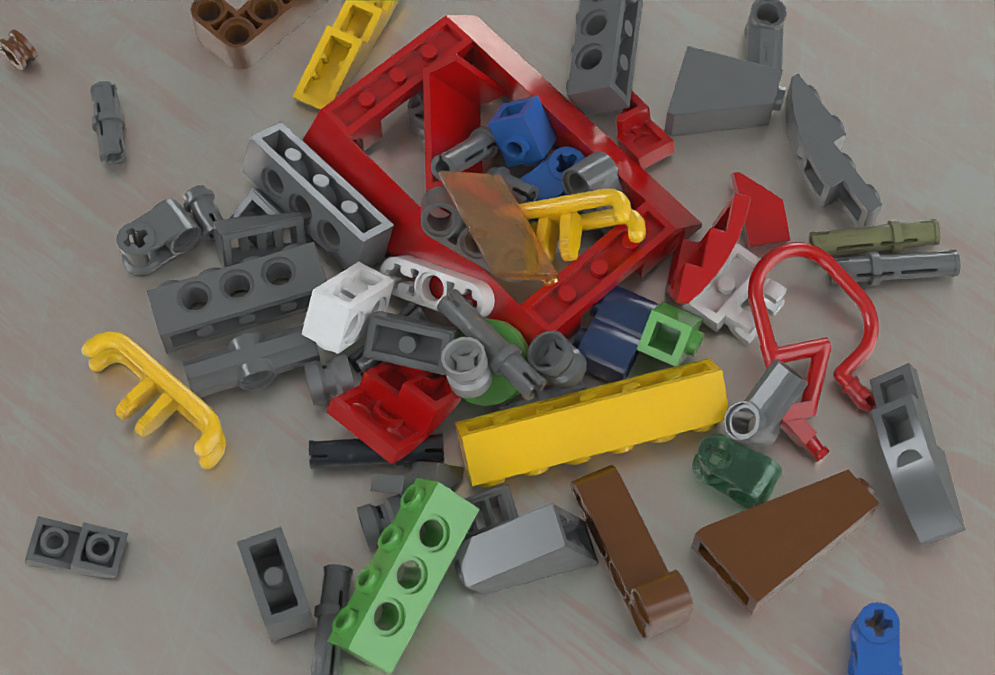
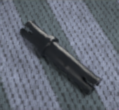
(356, 452)

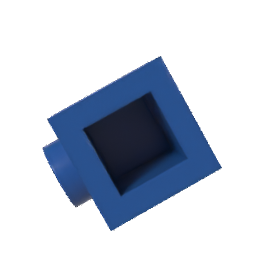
(522, 131)

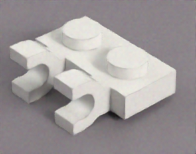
(728, 290)

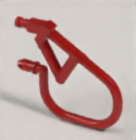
(819, 350)

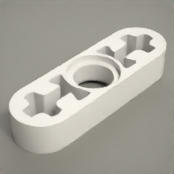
(419, 291)

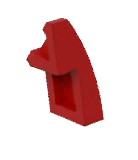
(641, 135)
(766, 215)

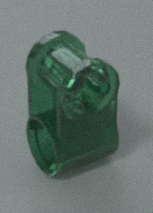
(740, 473)

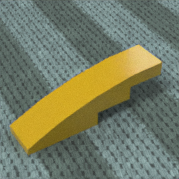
(343, 51)

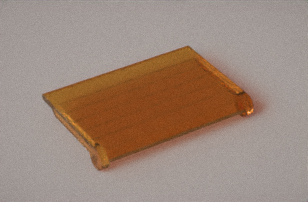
(499, 227)

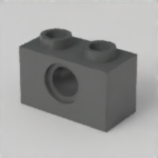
(276, 584)

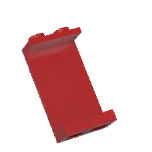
(452, 108)

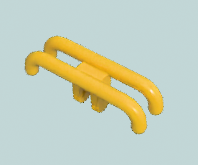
(560, 217)
(116, 347)

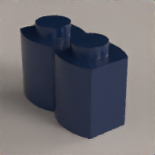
(614, 333)

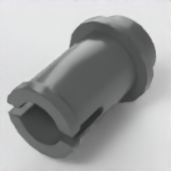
(516, 185)
(201, 204)

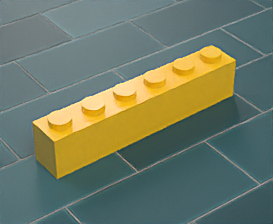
(592, 422)

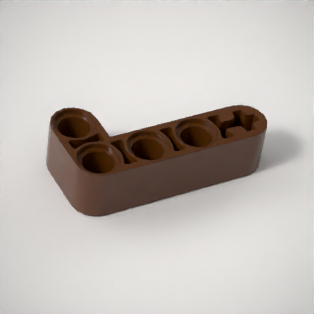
(248, 27)
(650, 592)

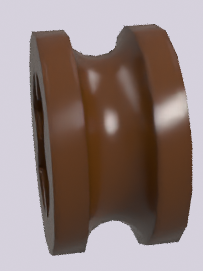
(18, 49)

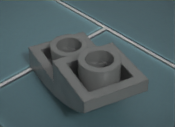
(76, 549)

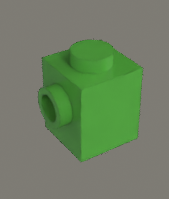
(671, 334)

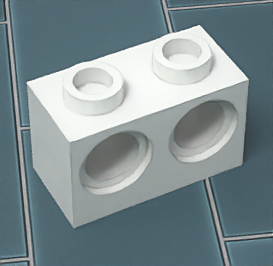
(343, 304)

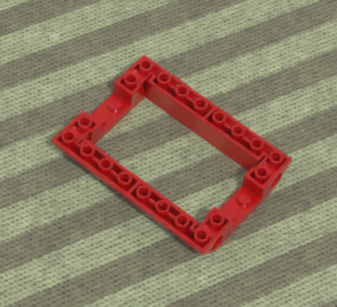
(353, 125)

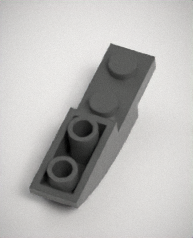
(817, 147)
(914, 457)

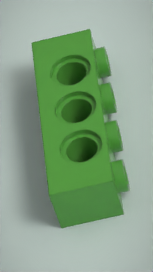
(425, 564)

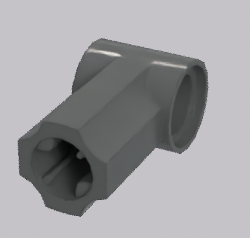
(765, 40)
(768, 403)

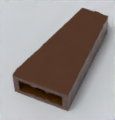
(781, 539)

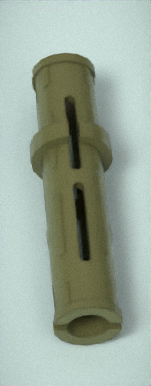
(890, 236)

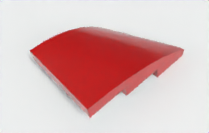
(698, 263)
(394, 408)

